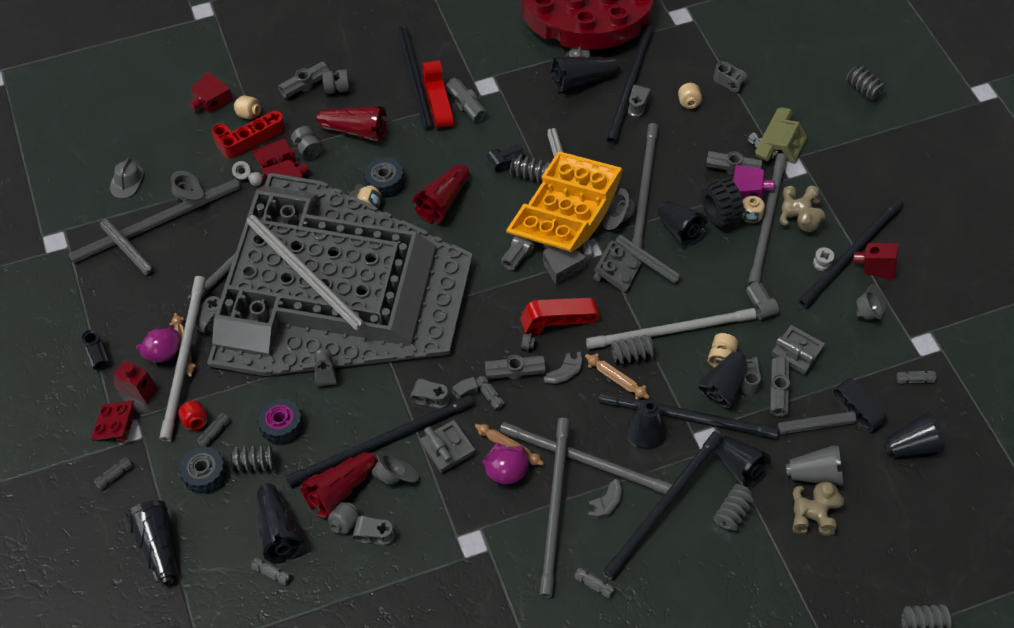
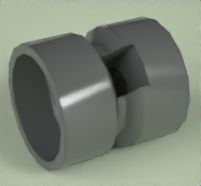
(335, 81)
(306, 142)

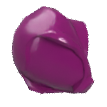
(160, 345)
(506, 463)

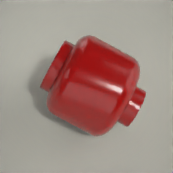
(193, 415)

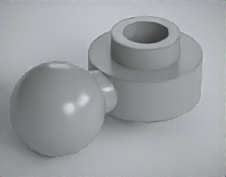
(255, 178)

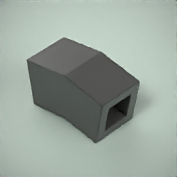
(465, 388)

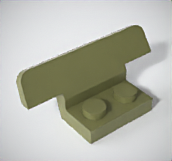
(783, 136)

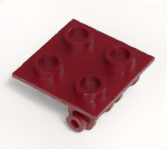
(274, 154)
(114, 421)

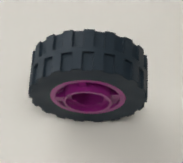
(280, 431)

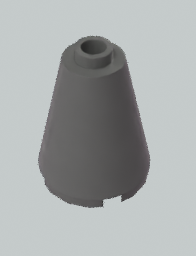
(817, 466)

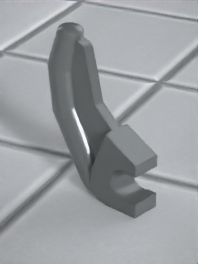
(567, 371)
(605, 505)

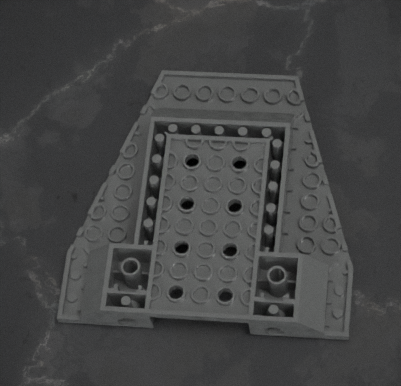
(279, 325)

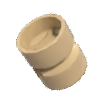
(721, 347)

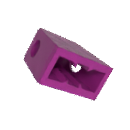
(752, 181)

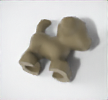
(808, 217)
(825, 498)

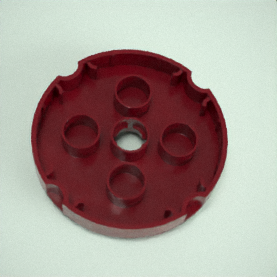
(587, 22)

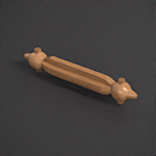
(177, 322)
(617, 376)
(497, 437)

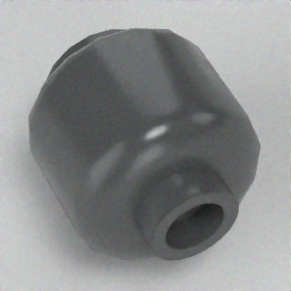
(343, 518)

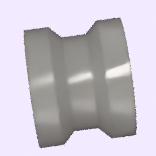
(820, 262)

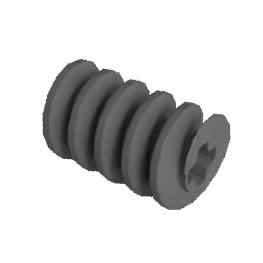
(865, 82)
(527, 168)
(632, 348)
(252, 459)
(734, 508)
(926, 617)

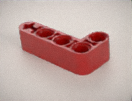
(437, 94)
(249, 135)
(558, 312)

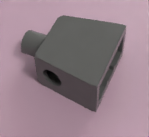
(562, 263)

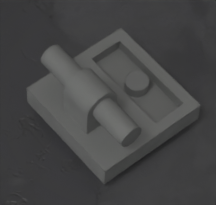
(617, 266)
(798, 348)
(446, 445)

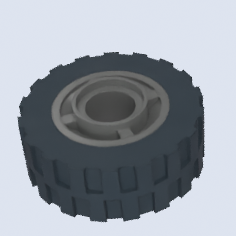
(385, 175)
(197, 460)

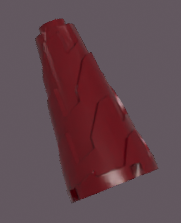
(361, 122)
(437, 197)
(336, 484)

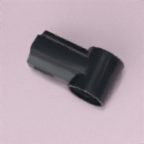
(501, 159)
(95, 350)

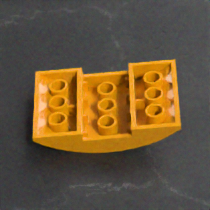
(567, 202)

